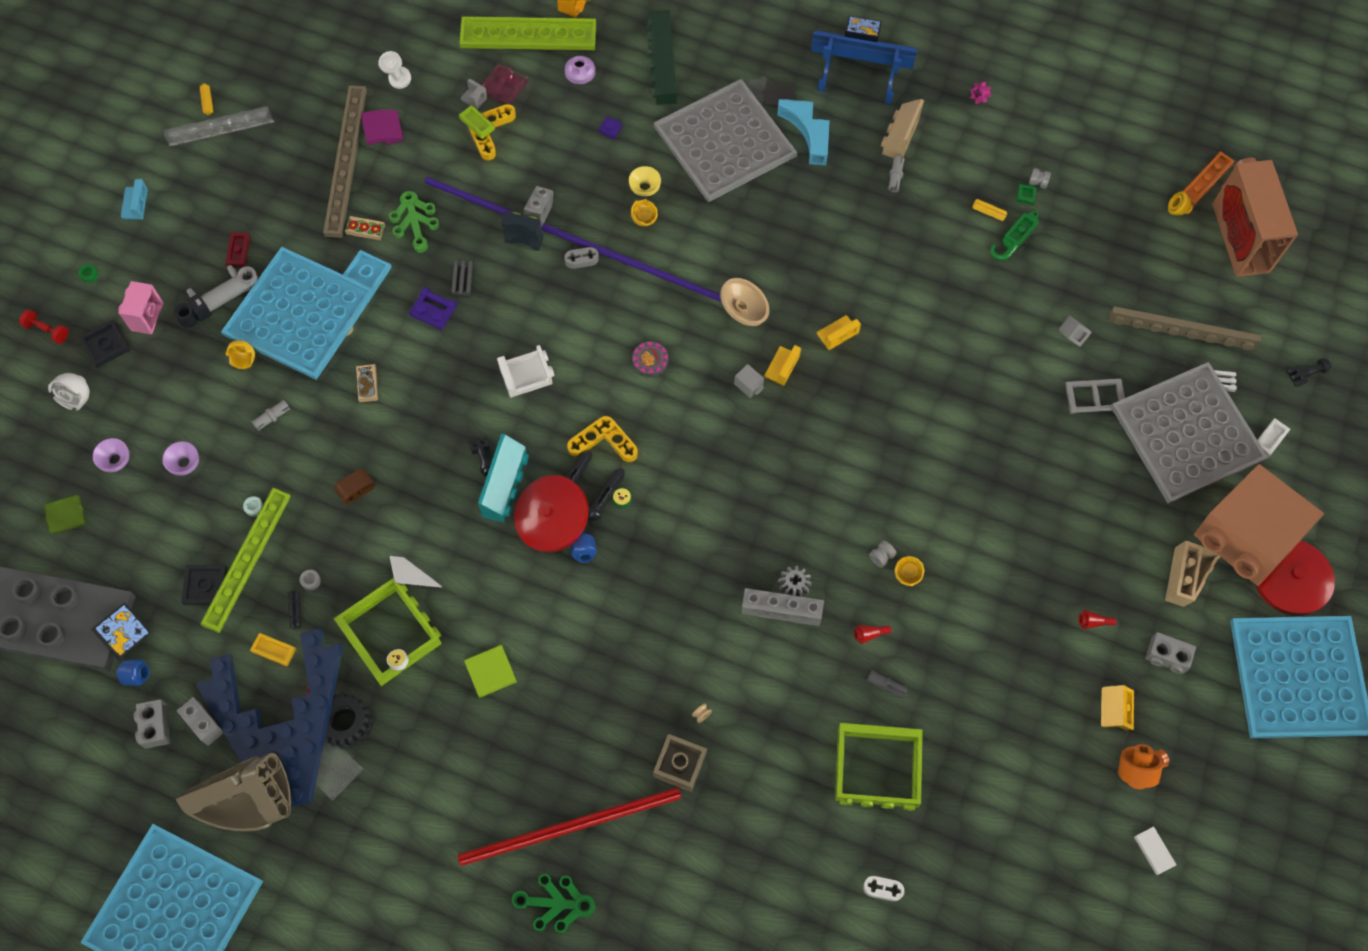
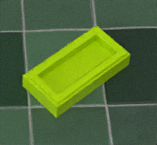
(476, 122)

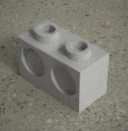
(539, 204)
(1171, 648)
(200, 721)
(158, 722)

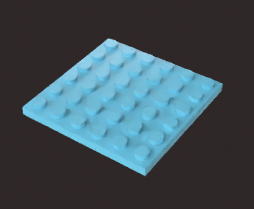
(298, 312)
(1300, 676)
(172, 900)

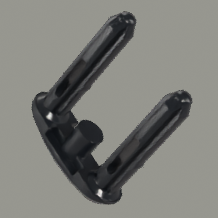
(611, 485)

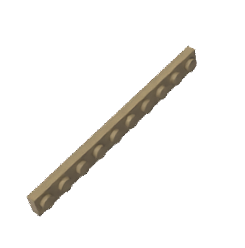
(345, 162)

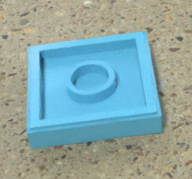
(368, 270)

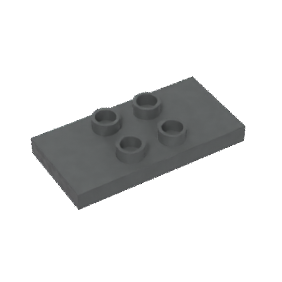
(55, 618)

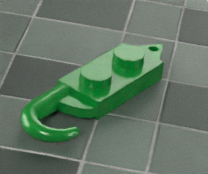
(1017, 235)

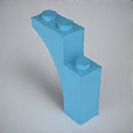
(814, 130)

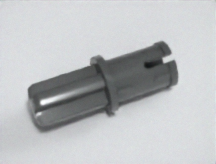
(887, 684)

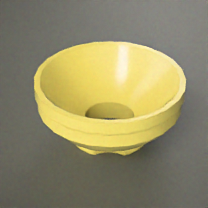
(644, 175)

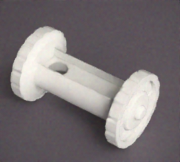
(391, 64)

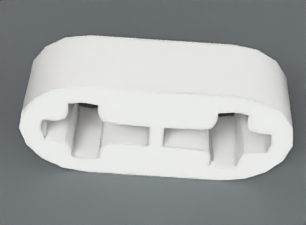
(884, 883)

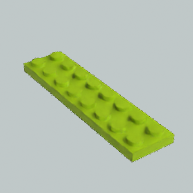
(528, 33)

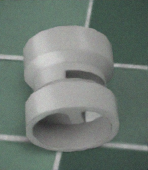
(1039, 178)
(882, 554)

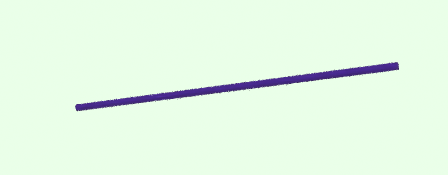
(579, 241)

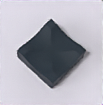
(522, 230)

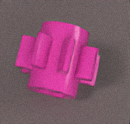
(978, 96)

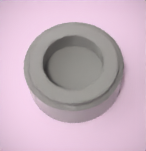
(310, 579)

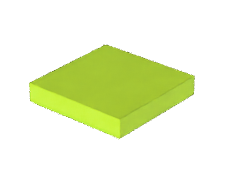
(490, 671)

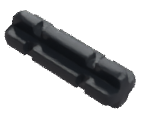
(294, 609)

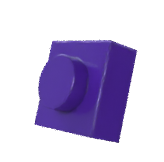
(610, 127)

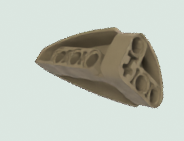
(241, 797)

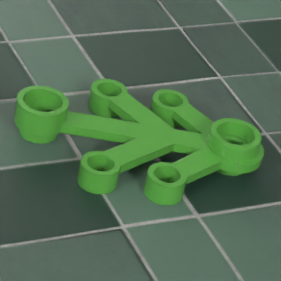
(413, 218)

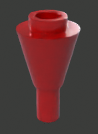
(1090, 620)
(866, 633)

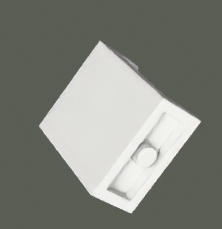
(526, 372)

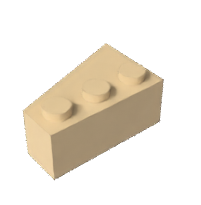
(1188, 572)

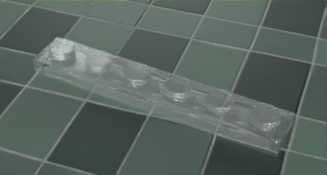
(218, 126)

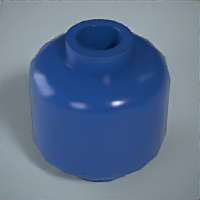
(584, 548)
(132, 672)

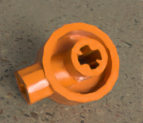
(1142, 766)

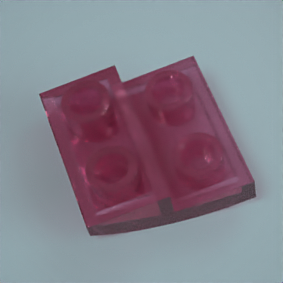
(504, 85)

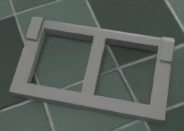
(1093, 384)

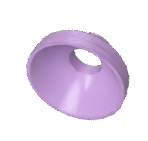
(582, 74)
(107, 449)
(179, 451)

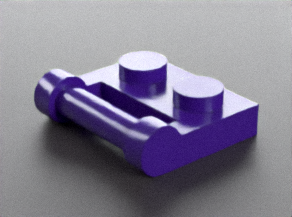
(429, 313)

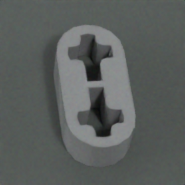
(581, 258)

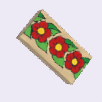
(365, 228)

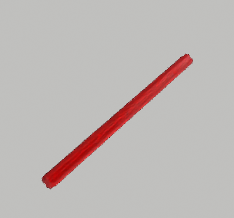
(568, 826)

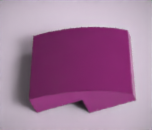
(382, 126)

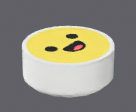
(397, 659)

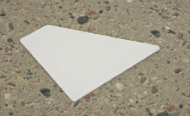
(407, 573)

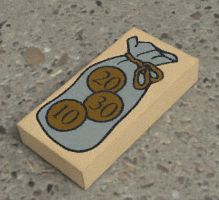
(367, 383)

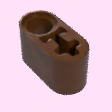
(354, 486)

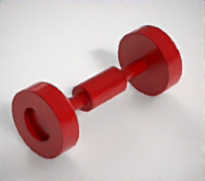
(28, 319)

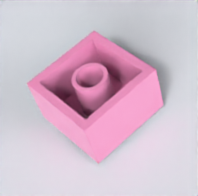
(141, 307)

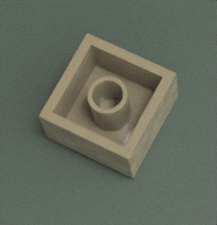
(679, 763)

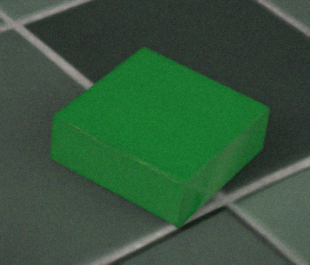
(1026, 194)

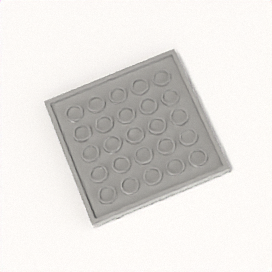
(725, 140)
(1188, 432)

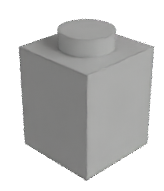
(749, 381)

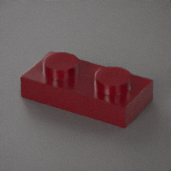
(237, 249)

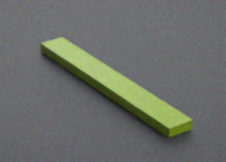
(245, 560)

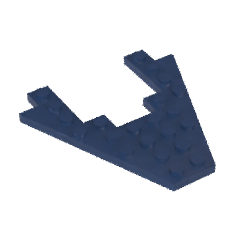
(295, 742)

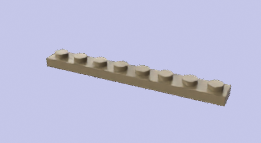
(1184, 328)

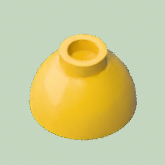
(1180, 204)

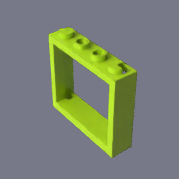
(369, 602)
(887, 733)

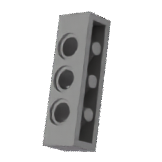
(782, 607)

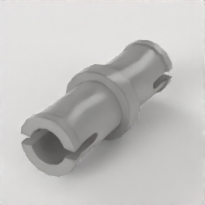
(896, 174)
(270, 415)

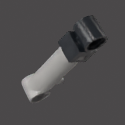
(203, 305)

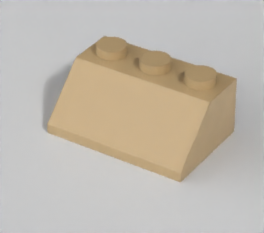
(902, 129)

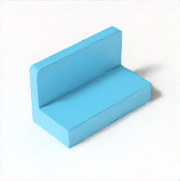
(134, 201)

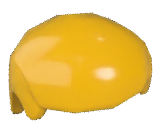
(643, 213)
(240, 354)
(909, 571)

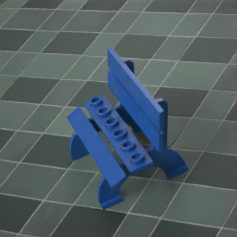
(876, 52)

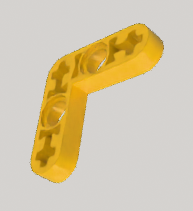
(498, 122)
(606, 434)

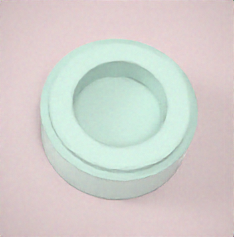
(252, 506)

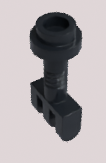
(1322, 365)
(481, 450)

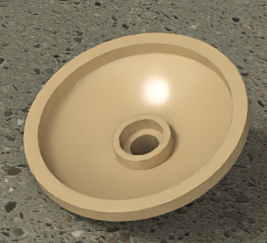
(744, 302)

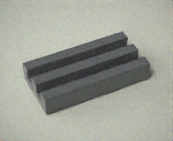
(463, 265)

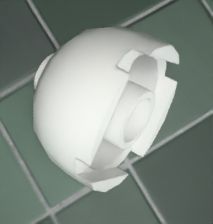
(70, 390)

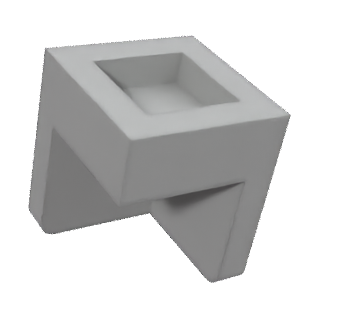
(474, 95)
(1075, 331)

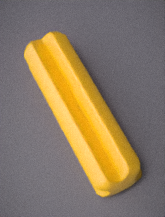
(206, 99)
(990, 209)

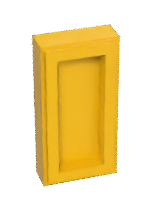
(273, 649)

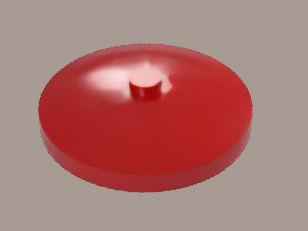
(551, 513)
(1299, 582)

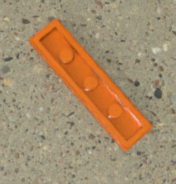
(1208, 177)

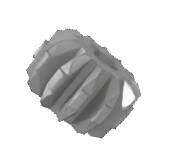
(787, 582)

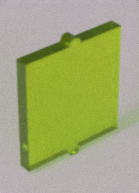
(64, 514)

